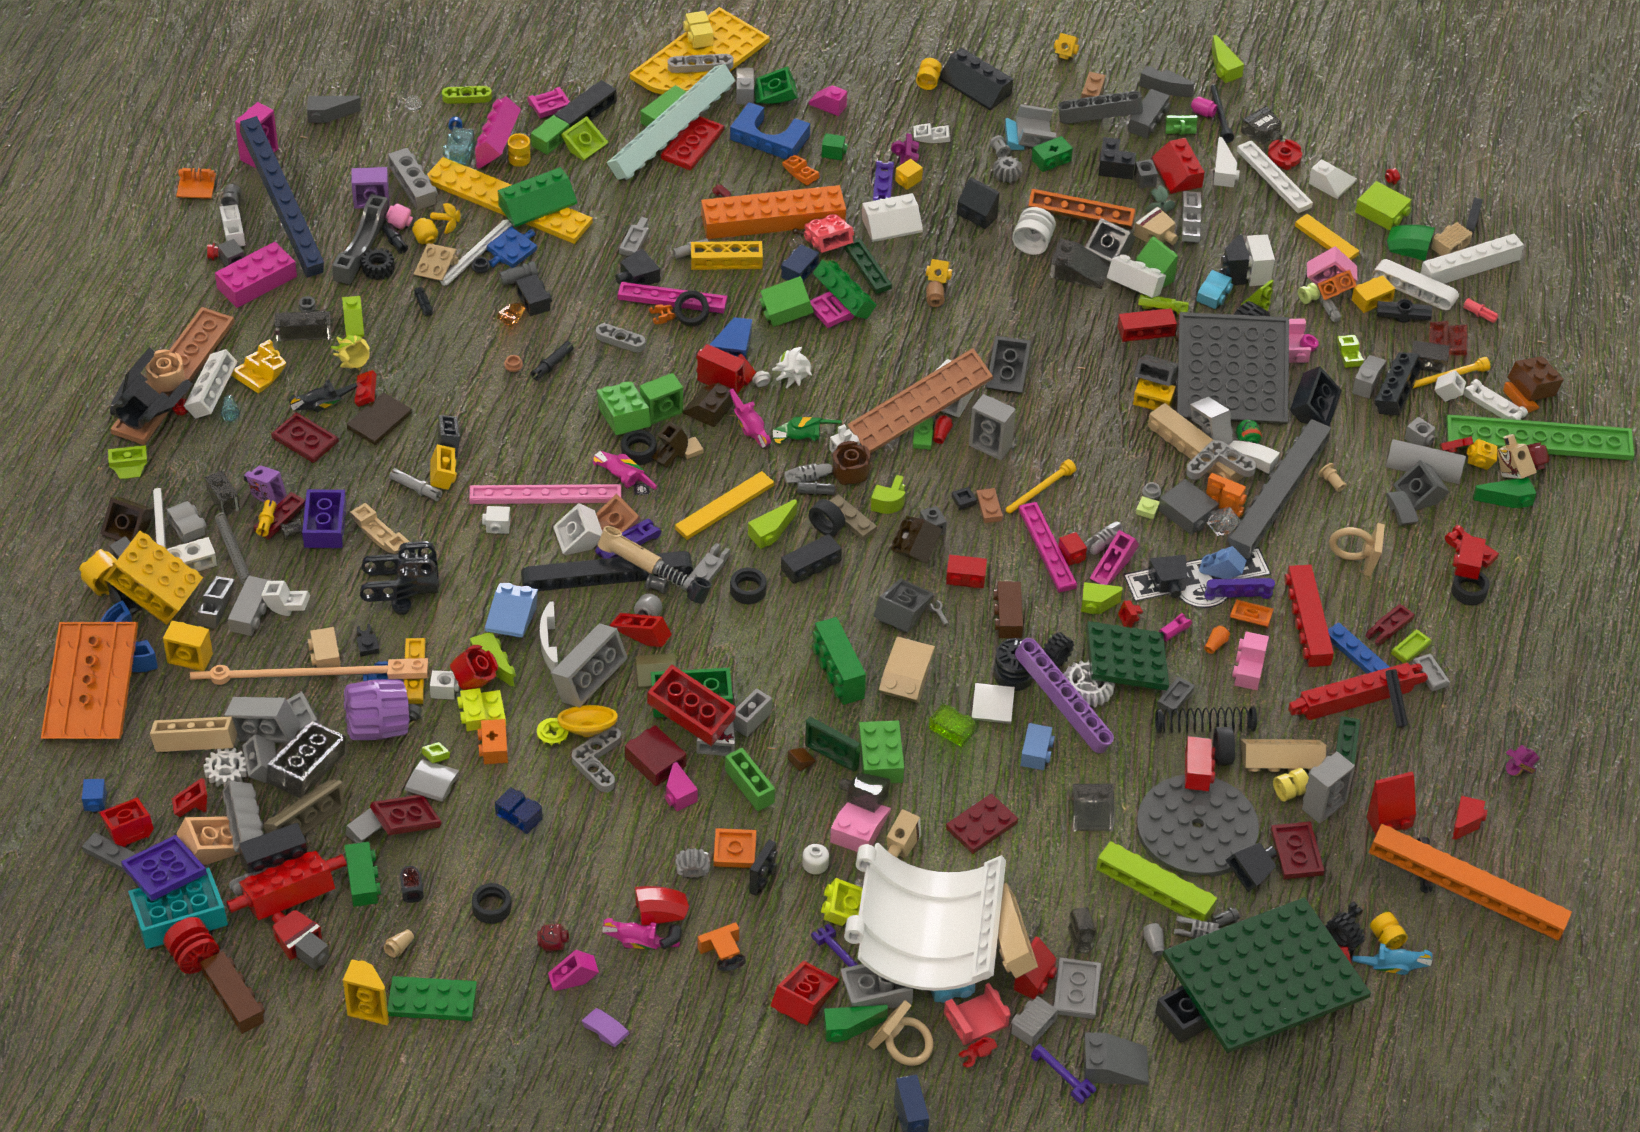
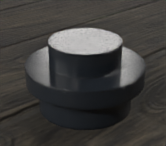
(480, 265)
(401, 606)

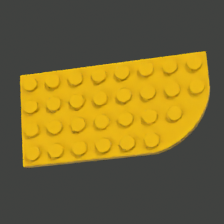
(730, 37)

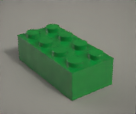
(839, 661)
(715, 679)

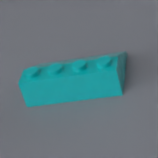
(194, 899)

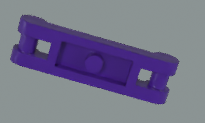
(883, 180)
(639, 534)
(1239, 588)

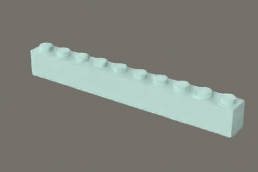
(670, 122)

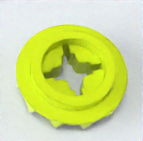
(544, 732)

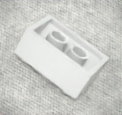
(892, 217)

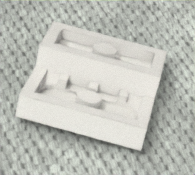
(993, 703)

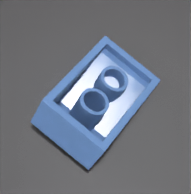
(511, 610)

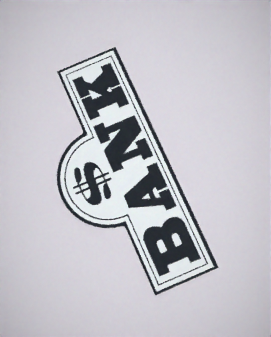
(1143, 587)

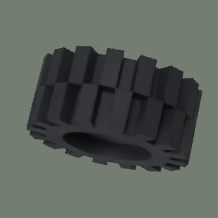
(378, 271)
(1059, 648)
(1345, 931)

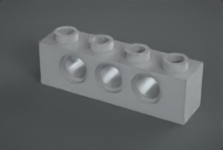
(412, 178)

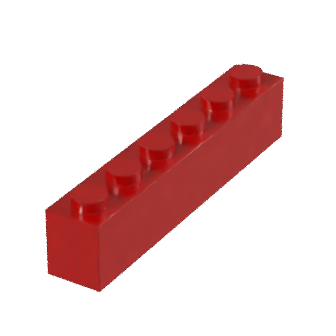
(1309, 616)

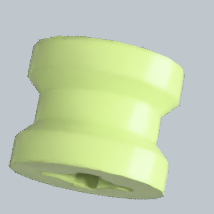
(1309, 293)

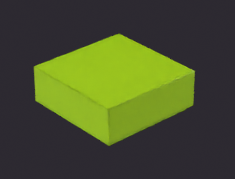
(435, 752)

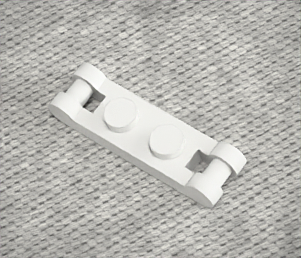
(1493, 401)

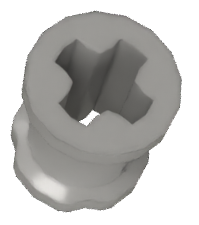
(1000, 147)

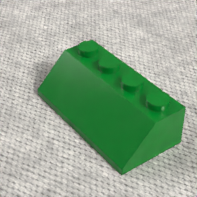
(536, 197)

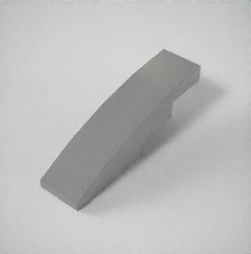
(1191, 216)

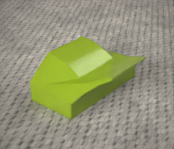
(128, 461)

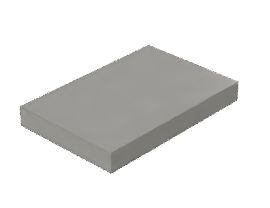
(1077, 988)

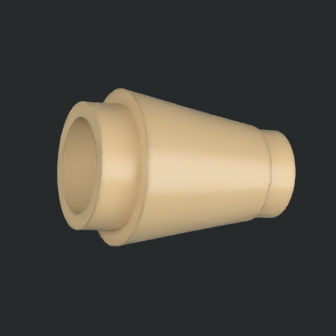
(397, 944)

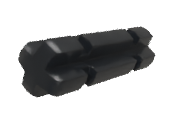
(423, 301)

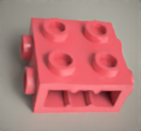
(828, 233)

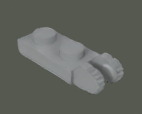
(710, 564)

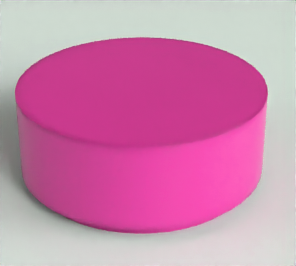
(1309, 341)

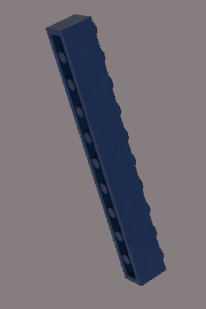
(281, 197)

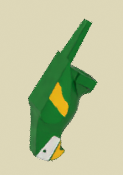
(801, 428)

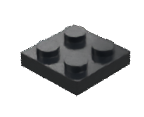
(763, 867)

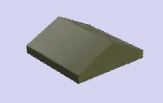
(652, 663)

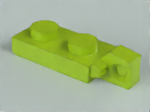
(1162, 303)

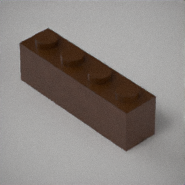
(232, 992)

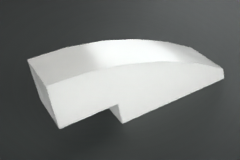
(232, 224)
(1263, 456)

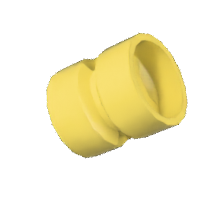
(1291, 784)

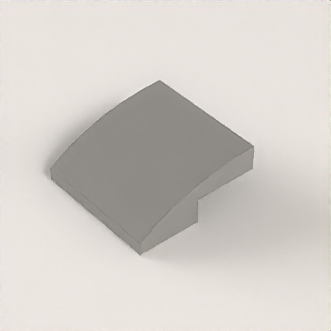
(432, 780)

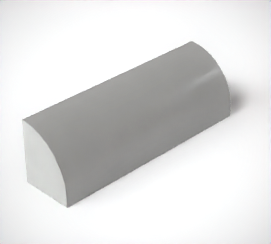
(1446, 464)

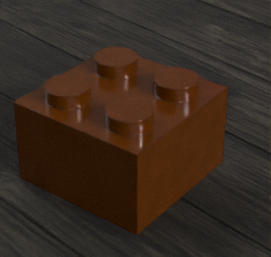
(1535, 378)

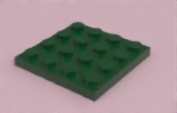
(1127, 655)

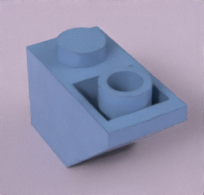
(1223, 564)

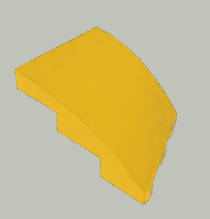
(260, 367)

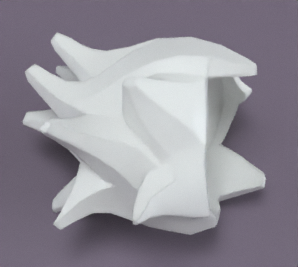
(794, 366)

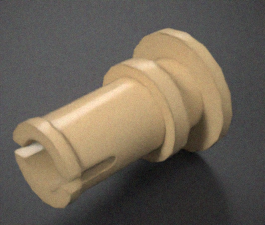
(1331, 475)

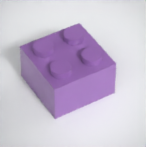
(367, 182)

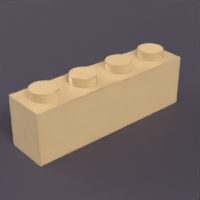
(193, 734)

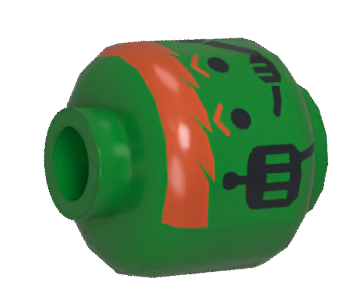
(1249, 431)

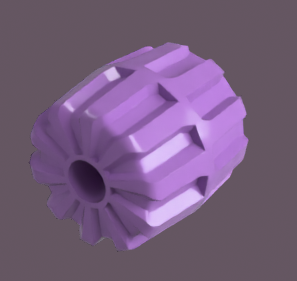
(376, 709)

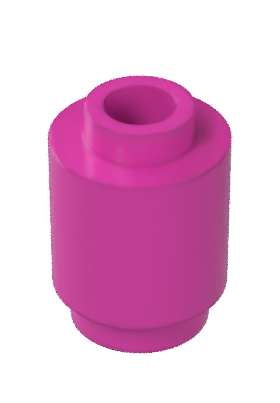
(1204, 107)

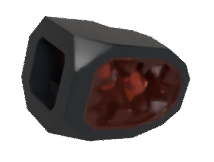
(411, 884)

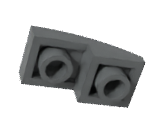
(1403, 508)

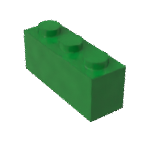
(362, 874)

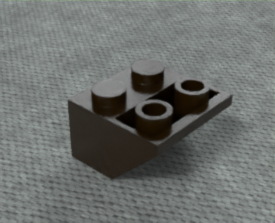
(916, 539)

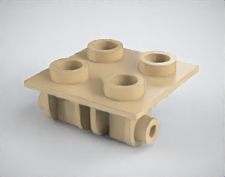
(436, 262)

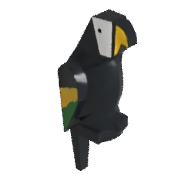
(320, 397)

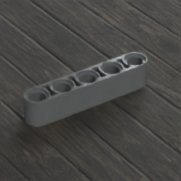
(1100, 107)

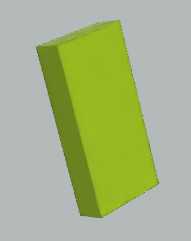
(1411, 646)

